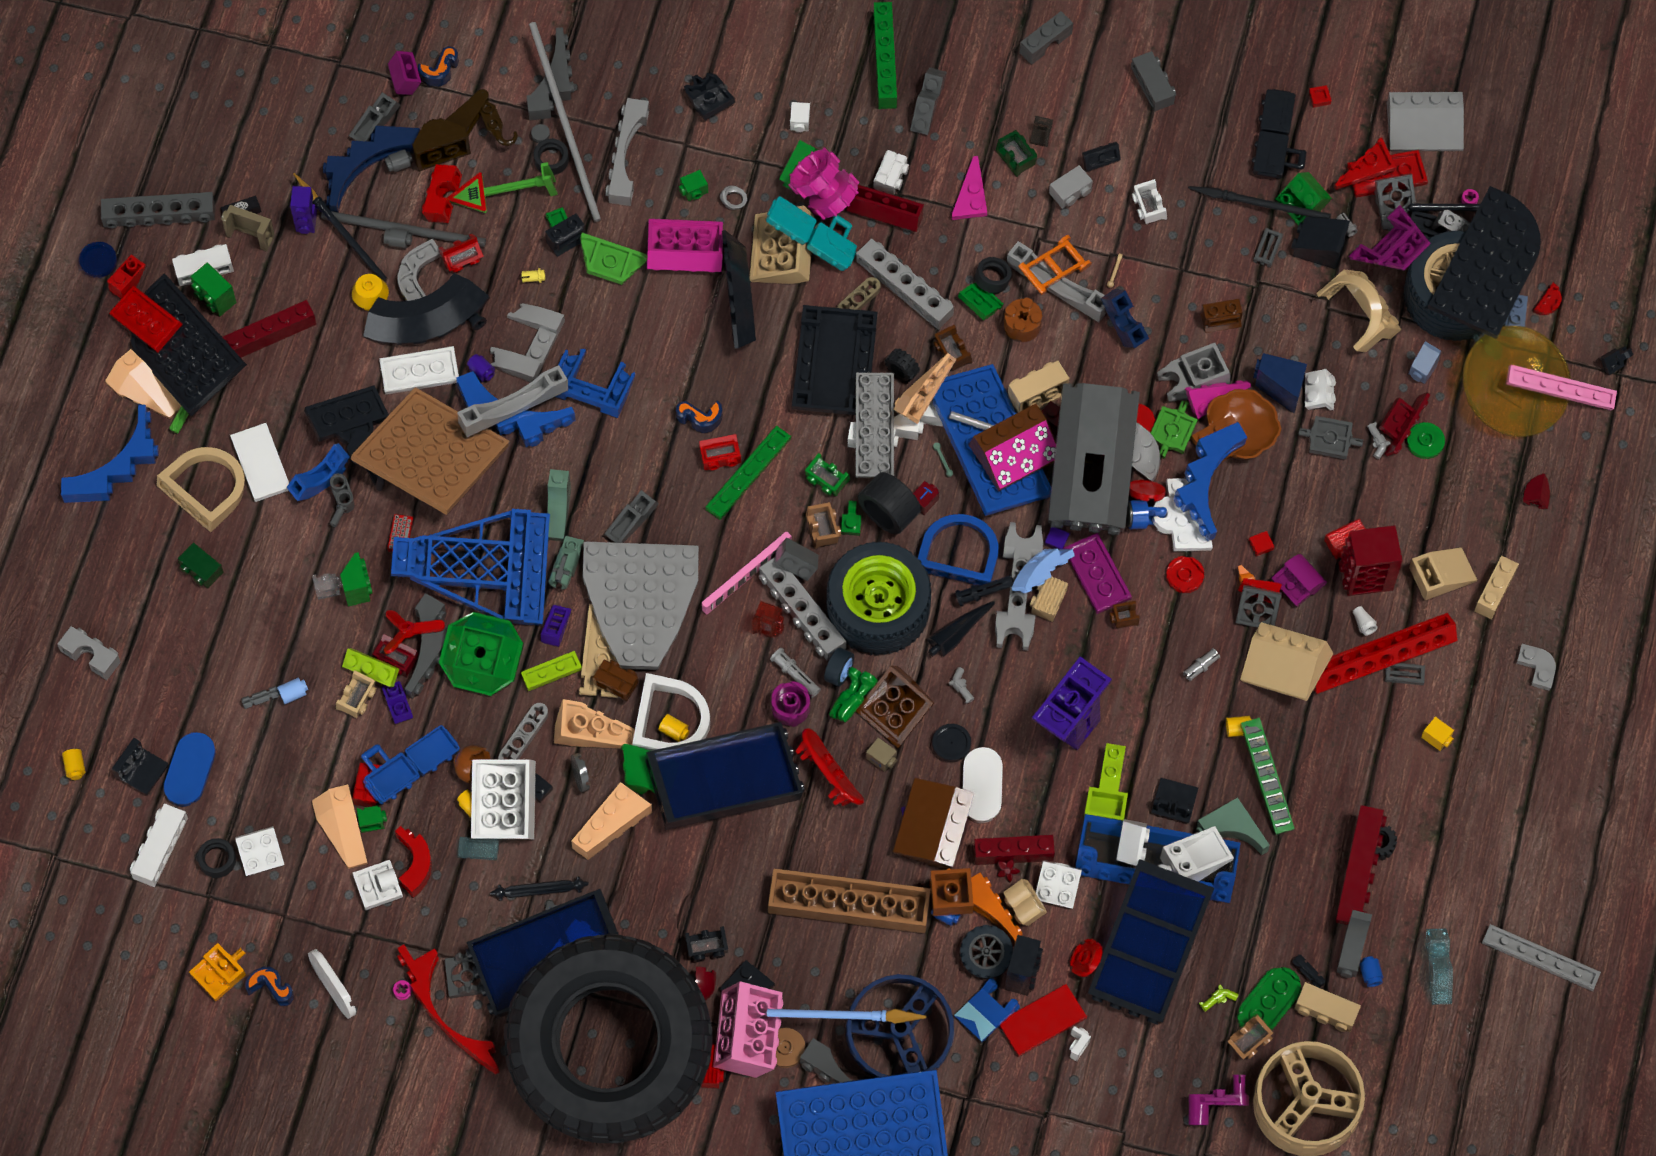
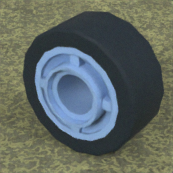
(838, 665)

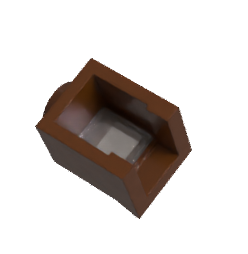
(1124, 615)

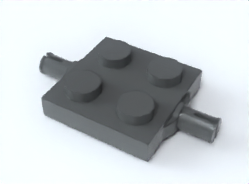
(1330, 437)

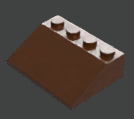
(933, 823)

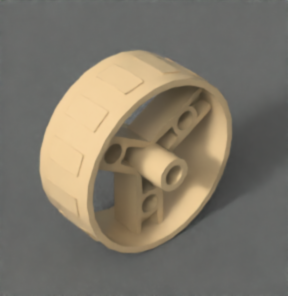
(1307, 1099)

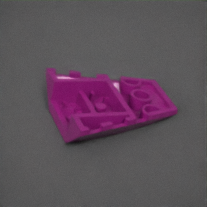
(1398, 247)

